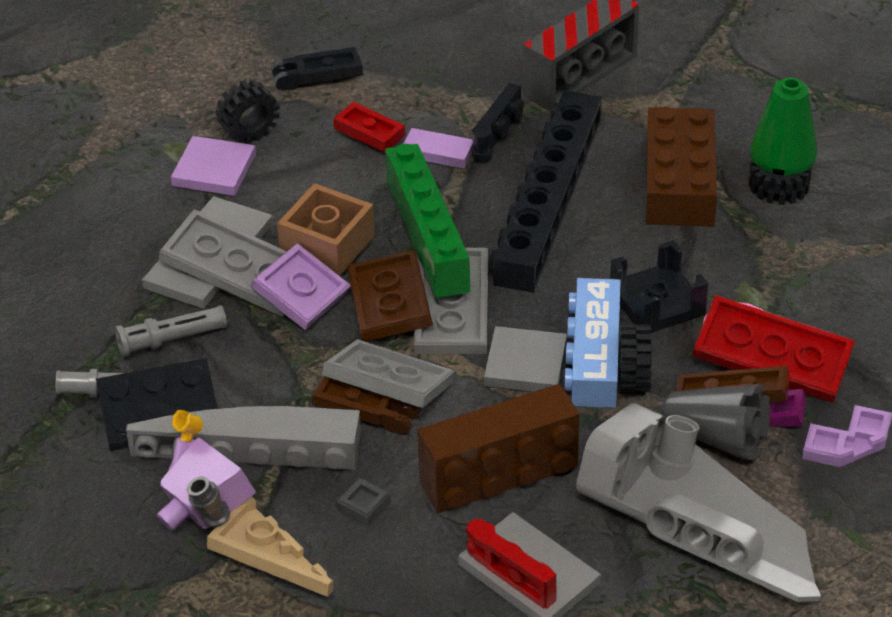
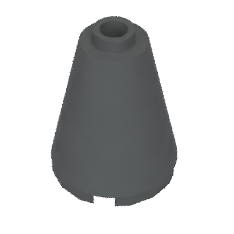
(726, 416)

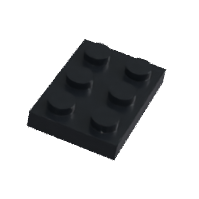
(153, 395)

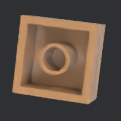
(328, 226)

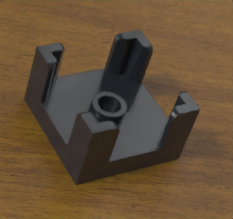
(661, 293)

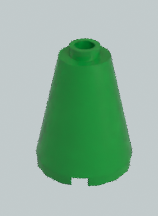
(786, 130)

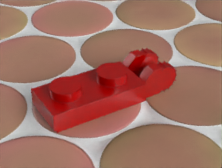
(511, 564)

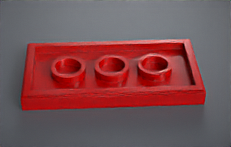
(753, 338)

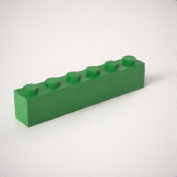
(427, 221)

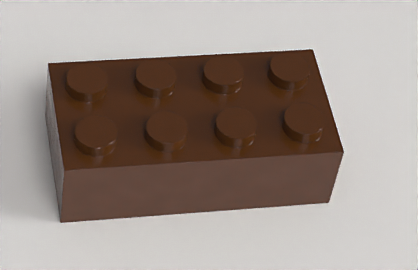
(681, 167)
(498, 448)

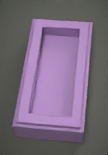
(442, 148)

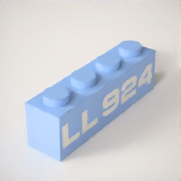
(595, 343)

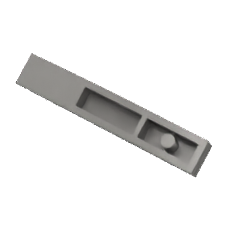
(262, 436)

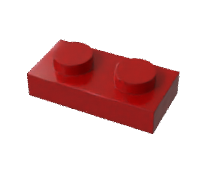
(369, 126)

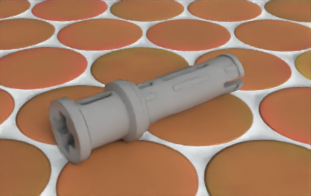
(153, 333)

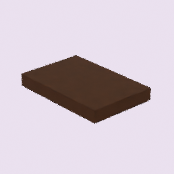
(389, 295)

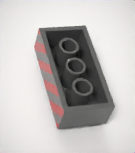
(580, 50)

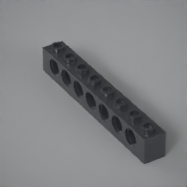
(546, 192)

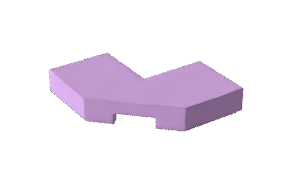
(838, 447)

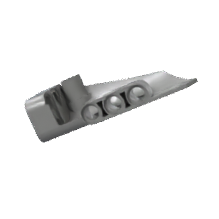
(688, 499)

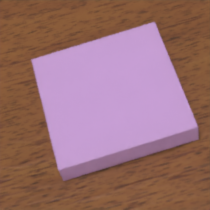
(213, 165)
(300, 286)

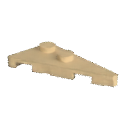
(263, 545)

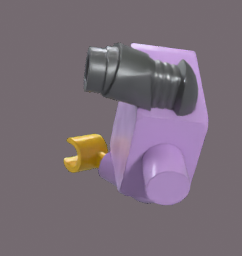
(200, 480)

